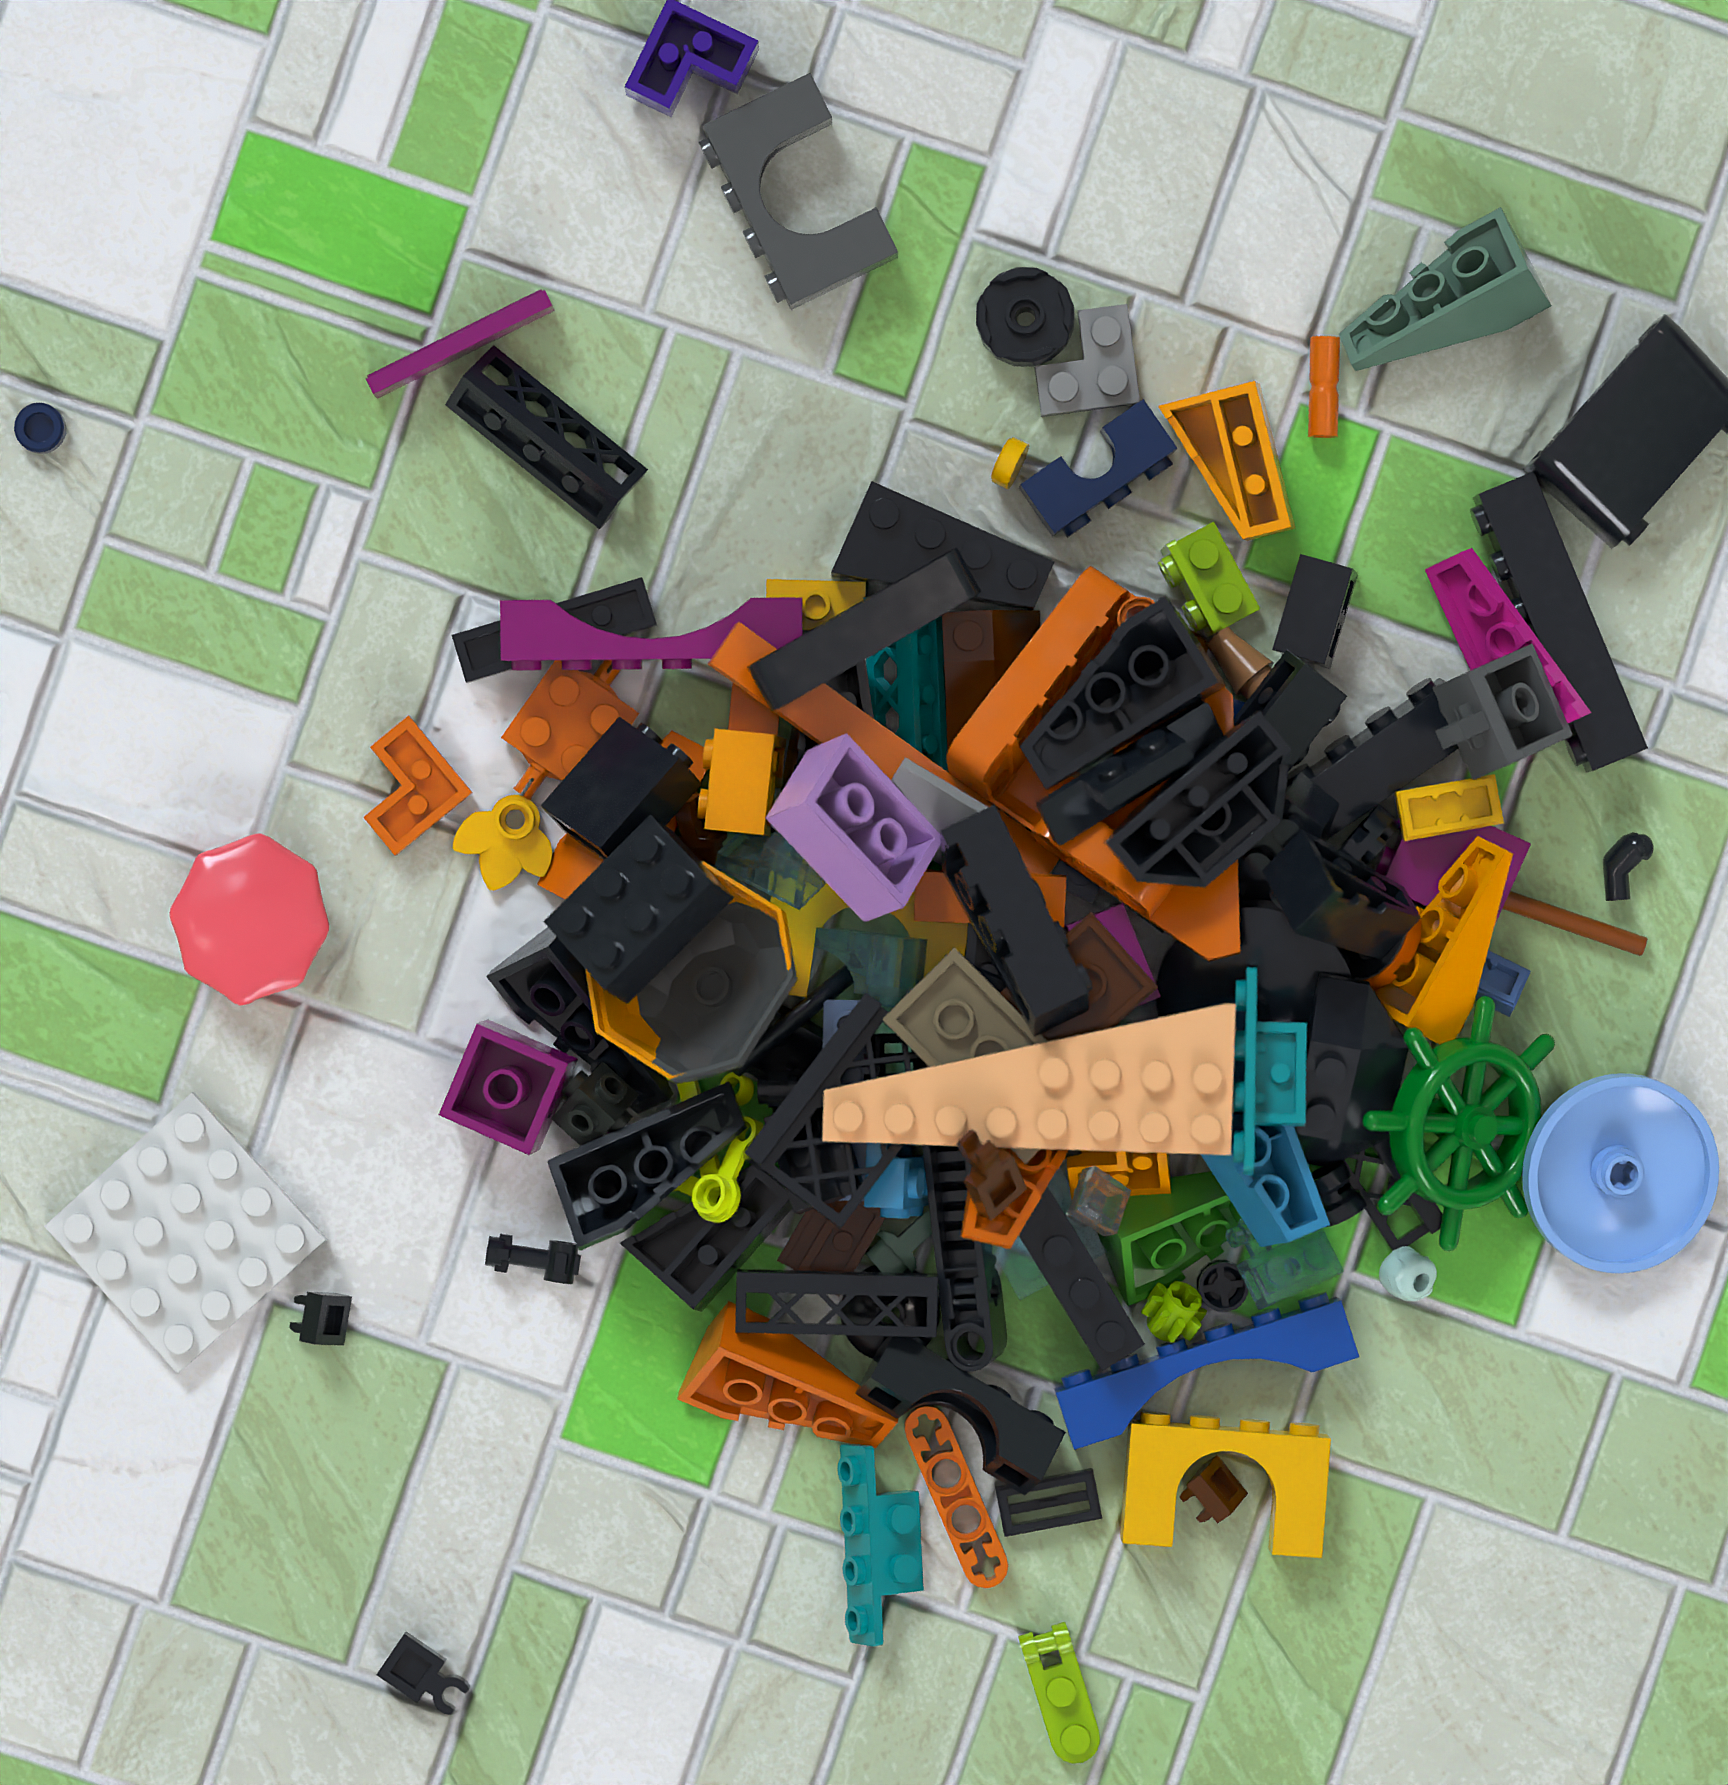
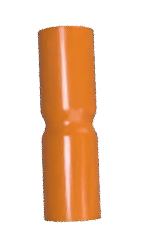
(1324, 381)

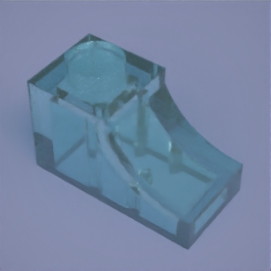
(771, 867)
(879, 962)

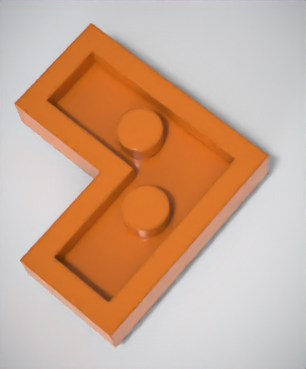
(427, 789)

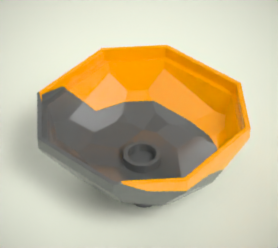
(711, 997)

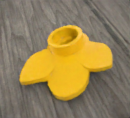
(505, 849)

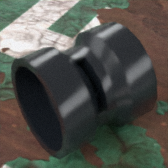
(1337, 1194)
(1227, 1289)

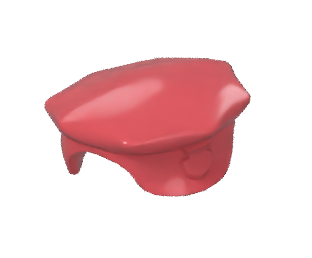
(250, 918)

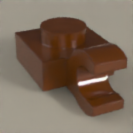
(995, 1175)

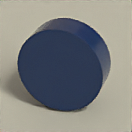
(40, 428)

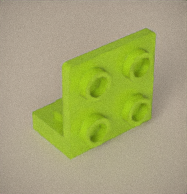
(1208, 580)

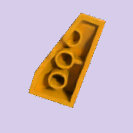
(1455, 937)

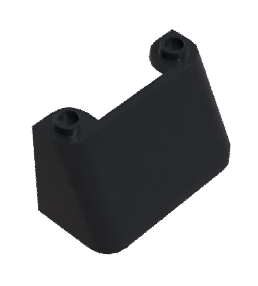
(1635, 434)

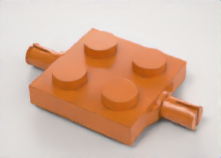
(564, 721)

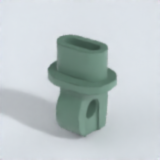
(895, 1252)

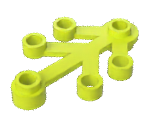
(718, 1178)

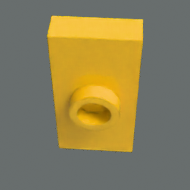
(819, 598)
(1449, 807)

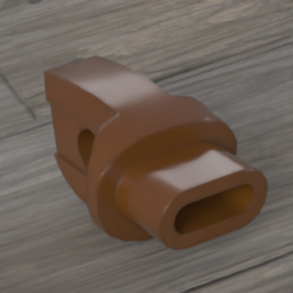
(700, 841)

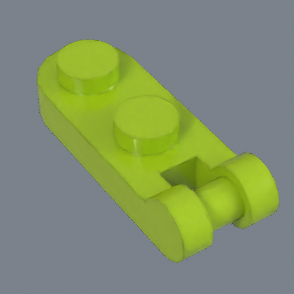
(1062, 1695)

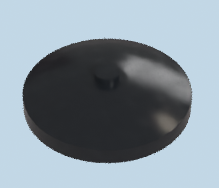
(1284, 963)

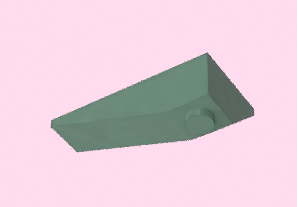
(1464, 294)

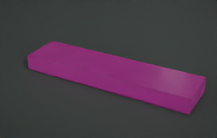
(459, 343)

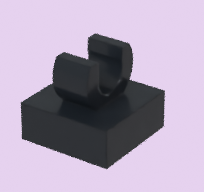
(323, 1318)

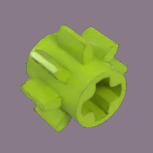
(1174, 1311)

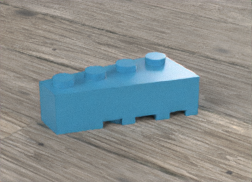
(1280, 1196)

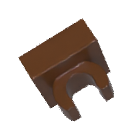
(1215, 1489)

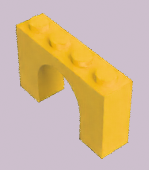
(826, 902)
(1164, 1450)

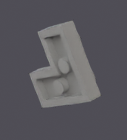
(1104, 375)

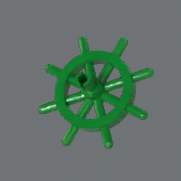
(1462, 1122)

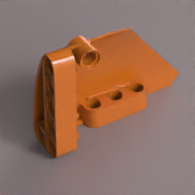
(992, 764)

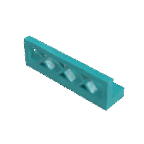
(916, 692)

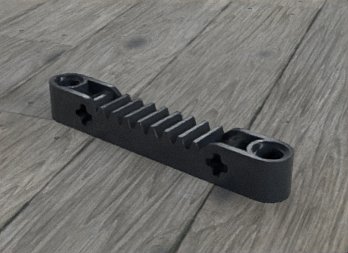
(965, 1267)

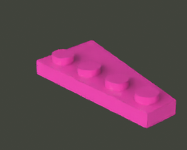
(1489, 623)

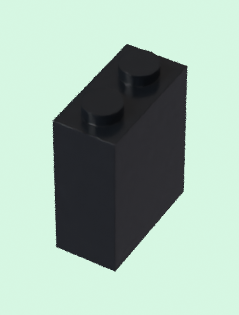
(621, 785)

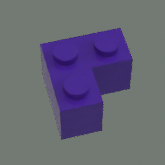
(684, 45)

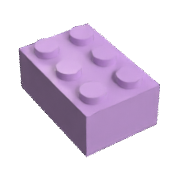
(855, 828)

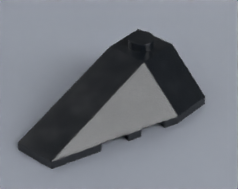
(1130, 688)
(551, 987)
(631, 1170)

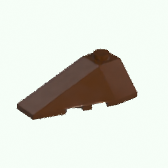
(976, 656)

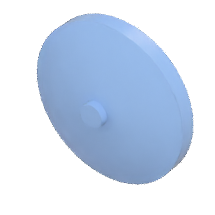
(1620, 1173)

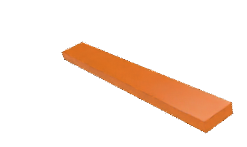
(827, 715)

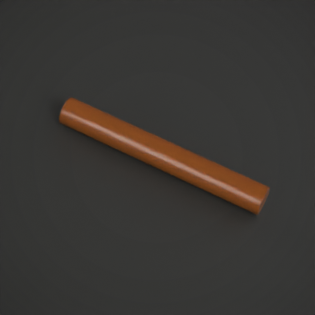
(1575, 923)

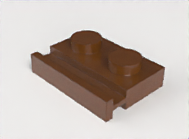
(824, 1247)

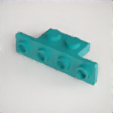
(1273, 1073)
(879, 1541)

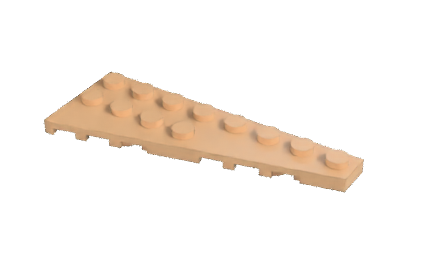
(1112, 1089)

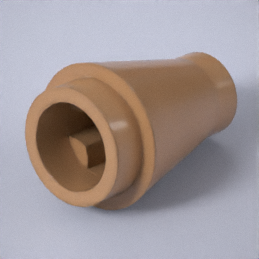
(1239, 662)

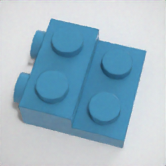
(901, 1187)

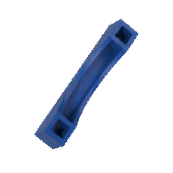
(1106, 1403)

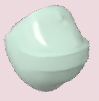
(1407, 1274)

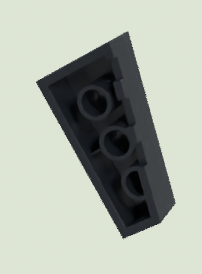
(900, 535)
(1013, 921)

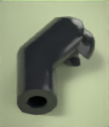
(1621, 860)

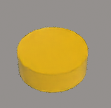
(1009, 462)

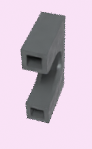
(800, 263)

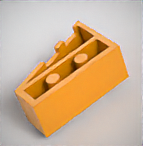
(1236, 454)

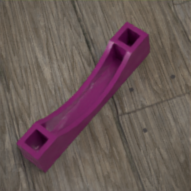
(545, 631)

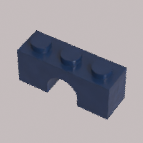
(1137, 448)

